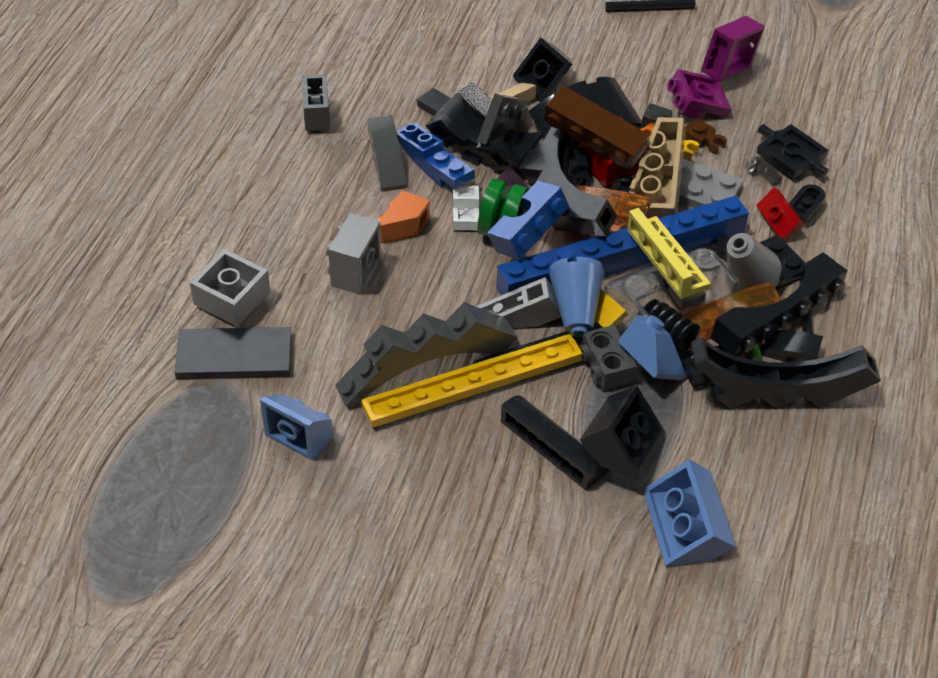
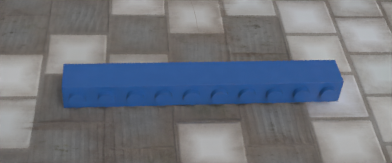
(620, 252)

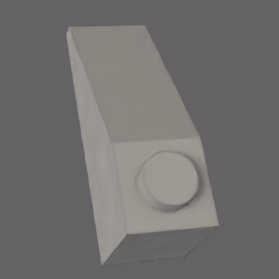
(527, 305)

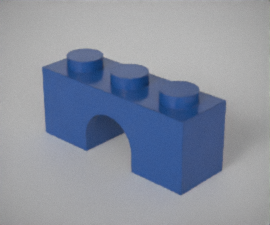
(517, 235)

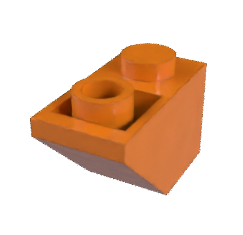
(404, 217)

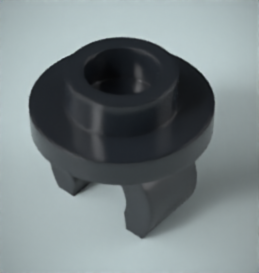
(622, 183)

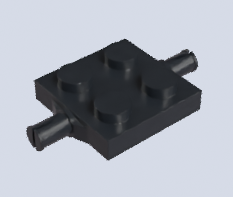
(792, 151)

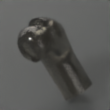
(766, 168)

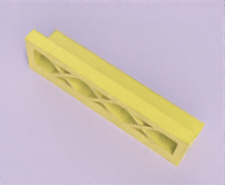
(666, 254)

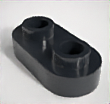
(808, 202)

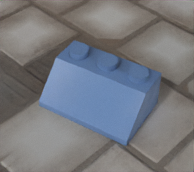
(688, 516)

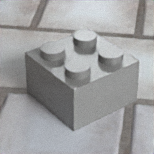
(354, 253)
(230, 287)

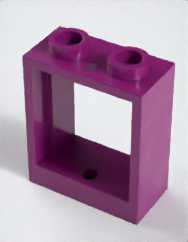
(731, 48)

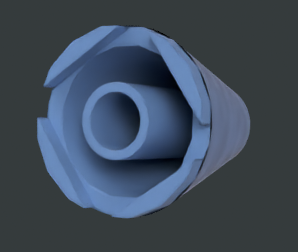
(577, 292)

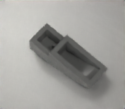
(386, 153)

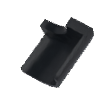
(603, 92)
(460, 127)

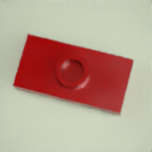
(780, 214)

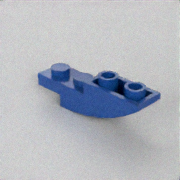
(431, 157)

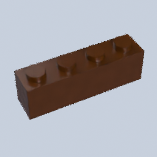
(596, 127)

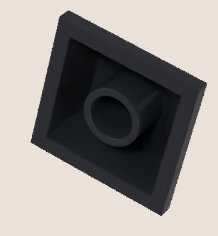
(543, 68)

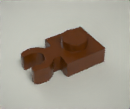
(704, 135)

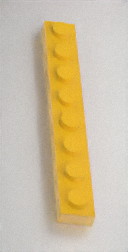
(471, 380)

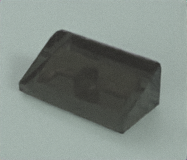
(476, 97)

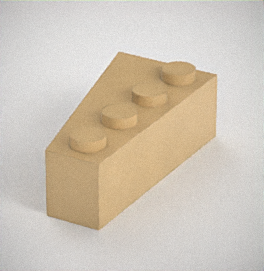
(662, 167)

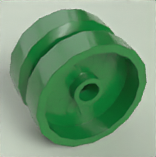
(499, 202)

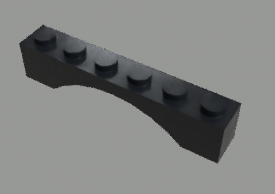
(746, 326)

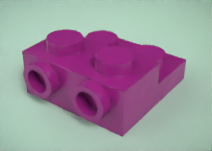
(697, 95)

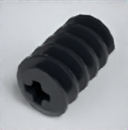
(681, 329)

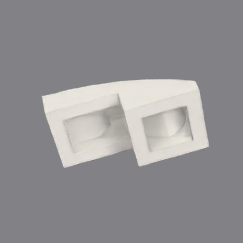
(465, 207)

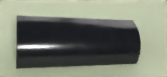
(551, 441)

